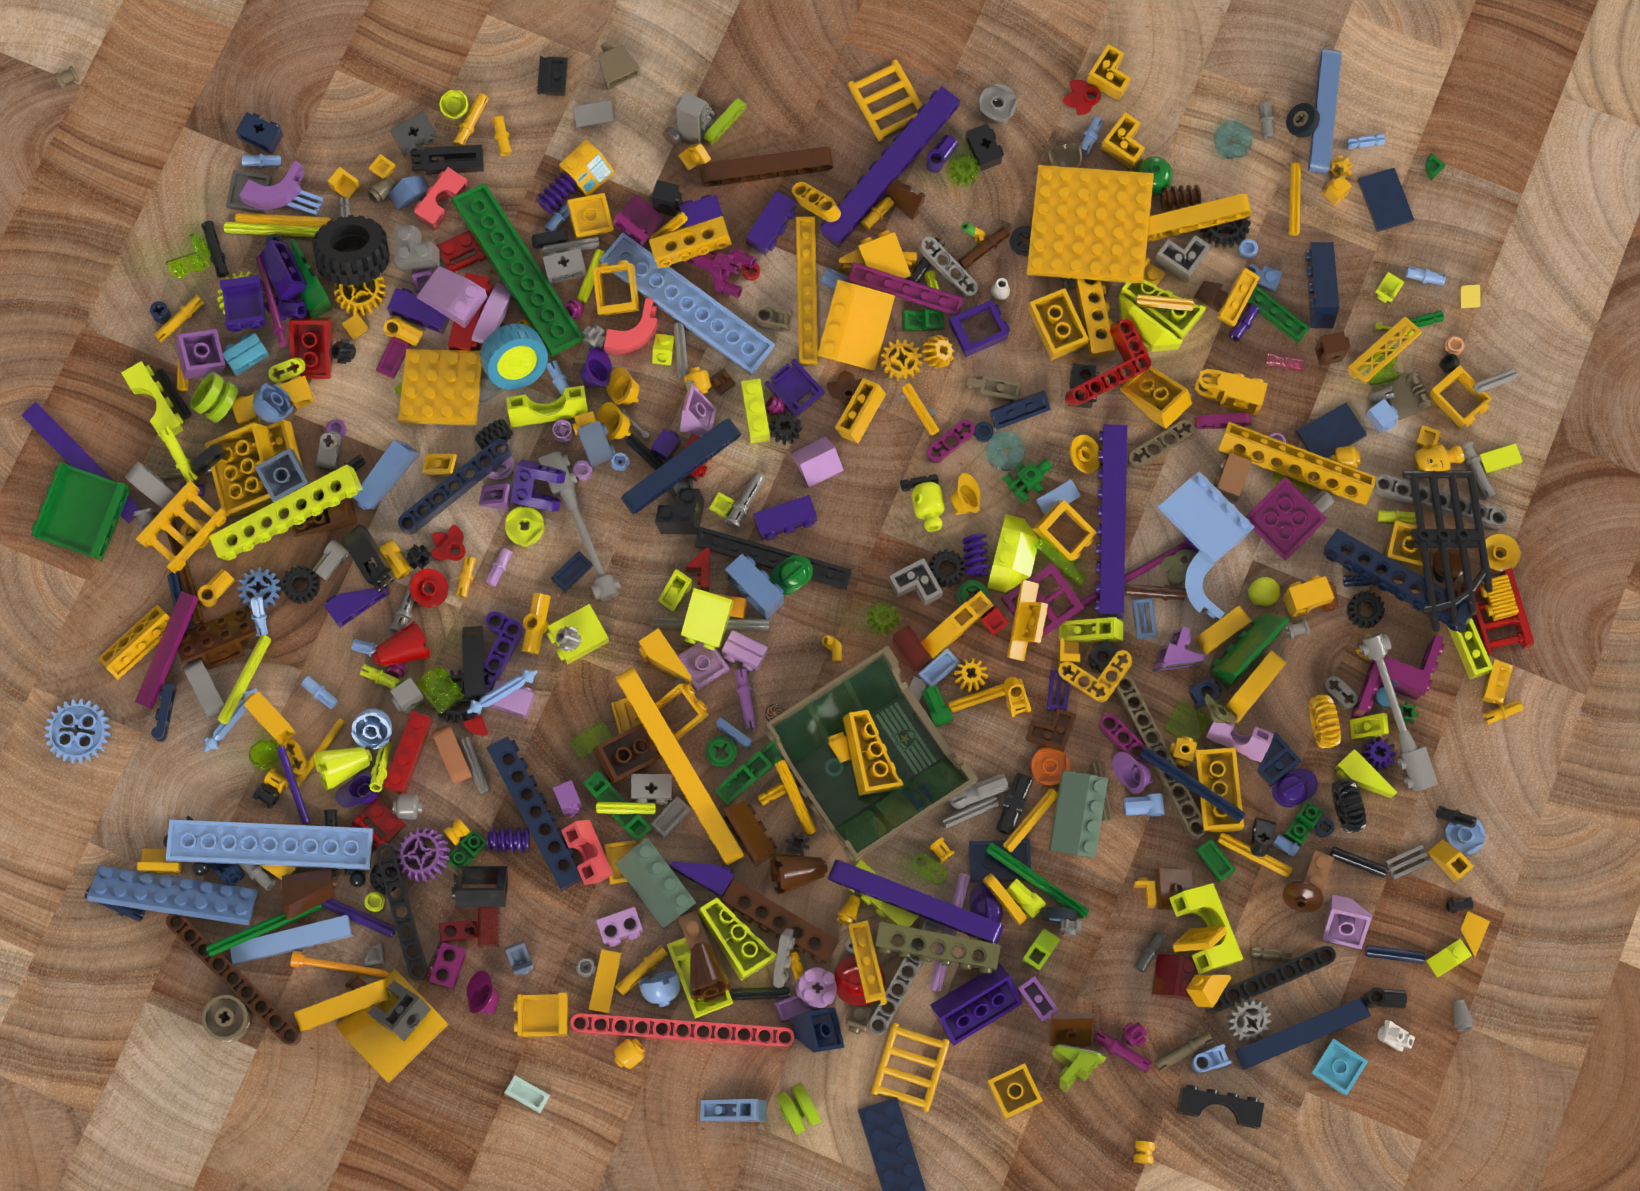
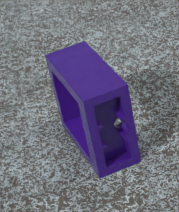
(961, 337)

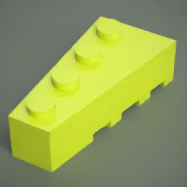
(1177, 321)
(739, 945)

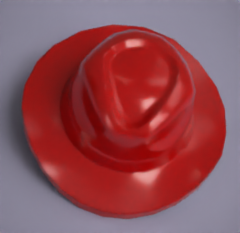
(849, 982)

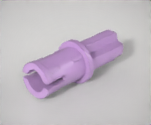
(498, 567)

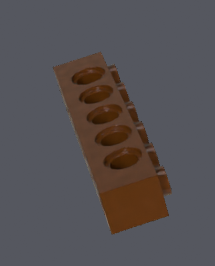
(738, 890)

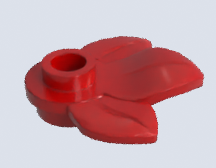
(1079, 97)
(446, 543)

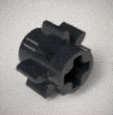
(343, 351)
(418, 556)
(799, 838)

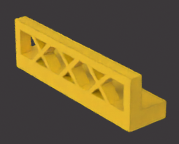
(1382, 347)
(138, 643)
(867, 962)

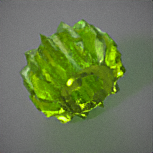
(969, 165)
(889, 622)

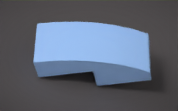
(1066, 491)

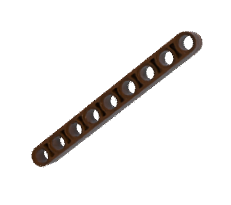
(238, 987)

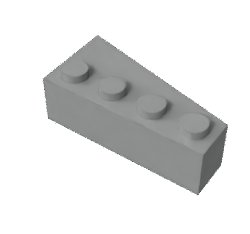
(693, 118)

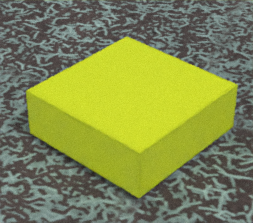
(721, 505)

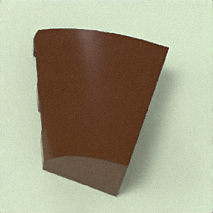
(905, 198)

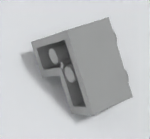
(411, 253)
(1182, 261)
(917, 578)

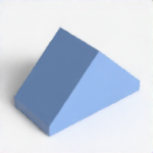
(408, 191)

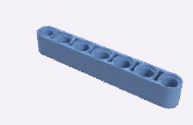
(1326, 106)

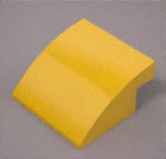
(235, 474)
(380, 1046)

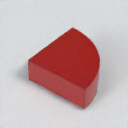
(476, 726)

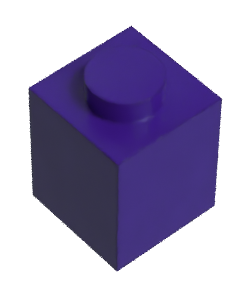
(666, 445)

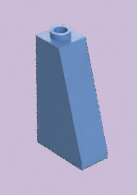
(386, 474)

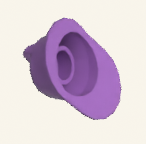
(1131, 773)

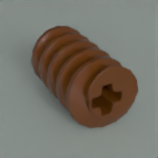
(1180, 196)

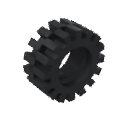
(496, 430)
(946, 556)
(305, 595)
(1374, 601)

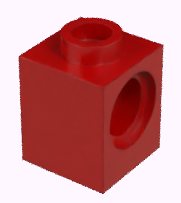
(994, 620)

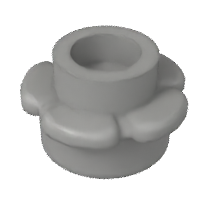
(585, 962)

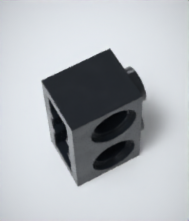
(1075, 380)

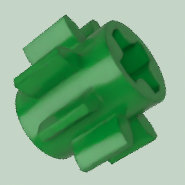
(1410, 709)

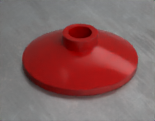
(437, 584)

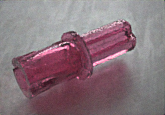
(1284, 362)

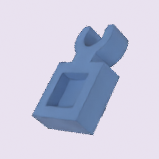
(1268, 277)

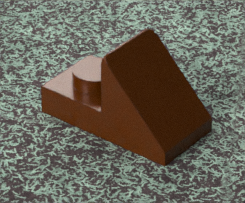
(1211, 295)

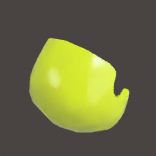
(454, 104)
(1264, 591)

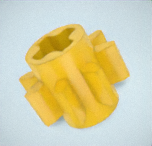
(1341, 162)

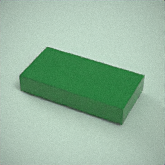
(1215, 860)

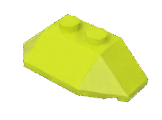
(1152, 333)
(1013, 555)

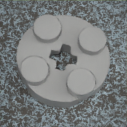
(1001, 113)

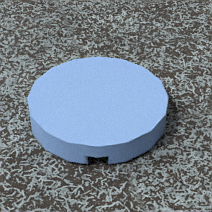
(1464, 838)

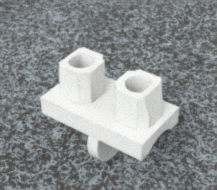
(1395, 1036)

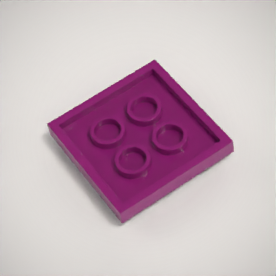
(1286, 518)

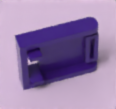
(793, 385)

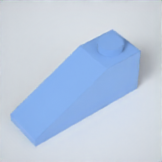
(733, 1110)

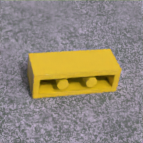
(860, 410)

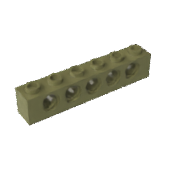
(928, 938)

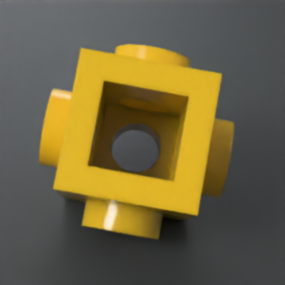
(1179, 757)

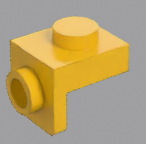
(1151, 895)

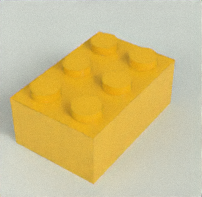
(1058, 324)

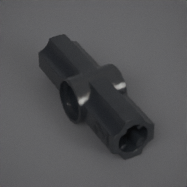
(1014, 804)

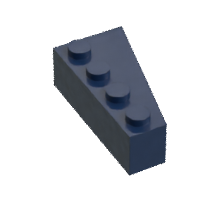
(1322, 284)

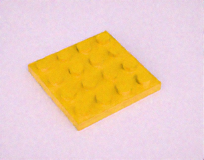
(440, 387)

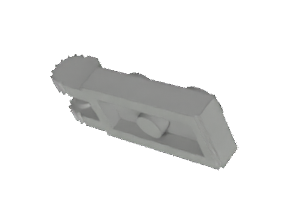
(783, 959)

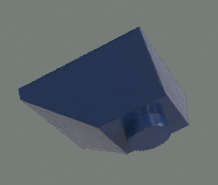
(818, 1030)

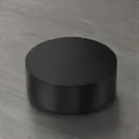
(1449, 363)

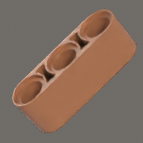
(451, 754)

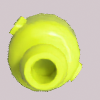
(928, 505)

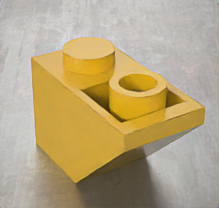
(1450, 860)

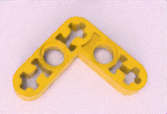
(1101, 682)

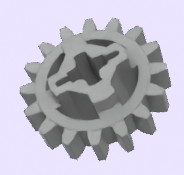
(1240, 1025)

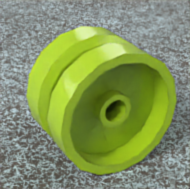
(214, 397)
(795, 1110)

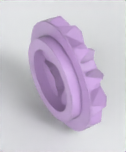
(501, 473)

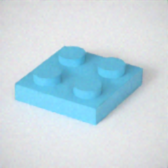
(1339, 1067)

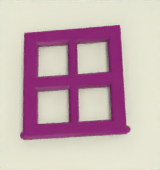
(1064, 587)

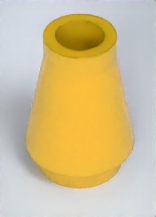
(840, 746)
(848, 913)

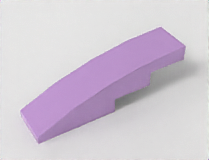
(493, 313)

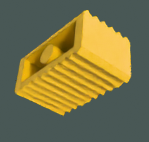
(1501, 599)

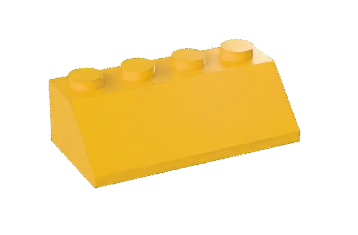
(1219, 772)

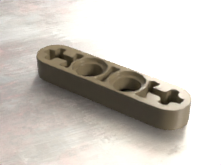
(1161, 444)

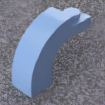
(1194, 585)

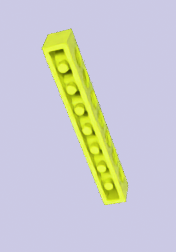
(258, 520)

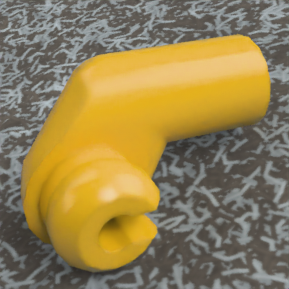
(834, 646)

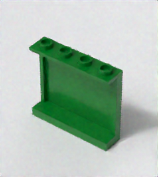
(80, 511)

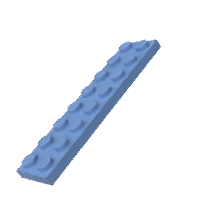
(173, 895)

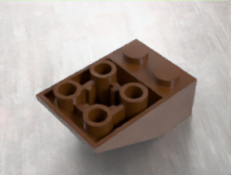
(330, 519)

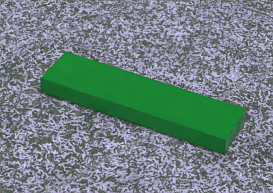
(1278, 315)

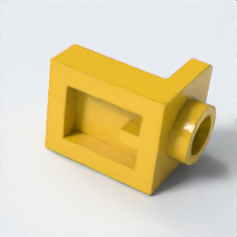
(694, 155)
(1152, 273)

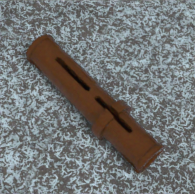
(991, 242)
(1180, 593)

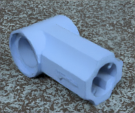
(1150, 805)

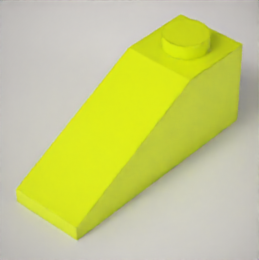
(1092, 630)
(1363, 775)

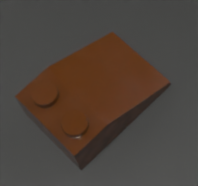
(626, 753)

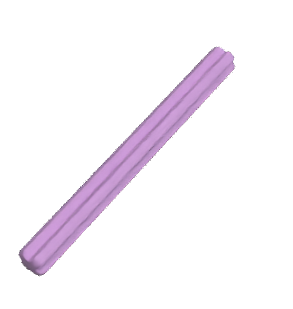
(958, 900)

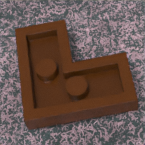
(1053, 736)

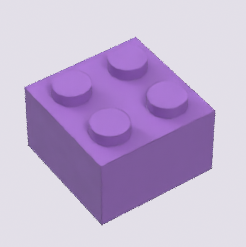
(200, 353)

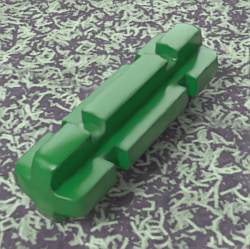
(1427, 319)

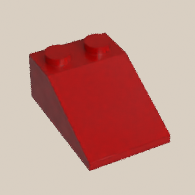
(312, 342)

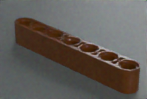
(766, 166)

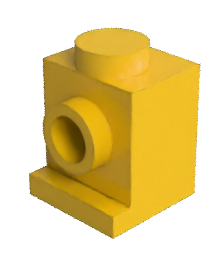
(1337, 190)

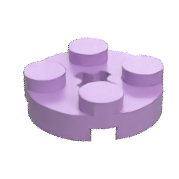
(827, 984)

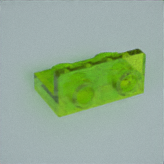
(439, 688)

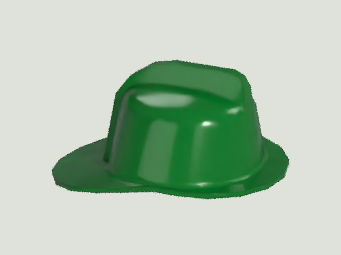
(792, 574)

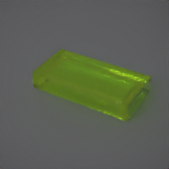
(590, 739)

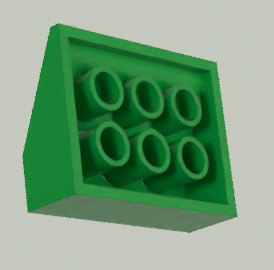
(1248, 649)

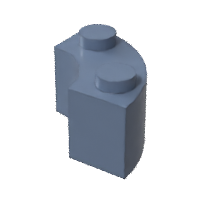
(596, 443)

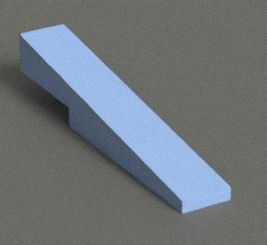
(292, 939)

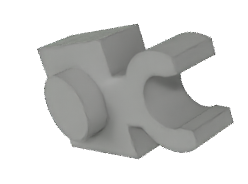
(1070, 928)

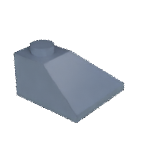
(282, 474)

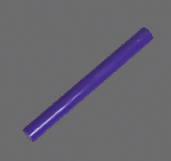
(293, 784)

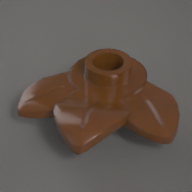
(845, 386)

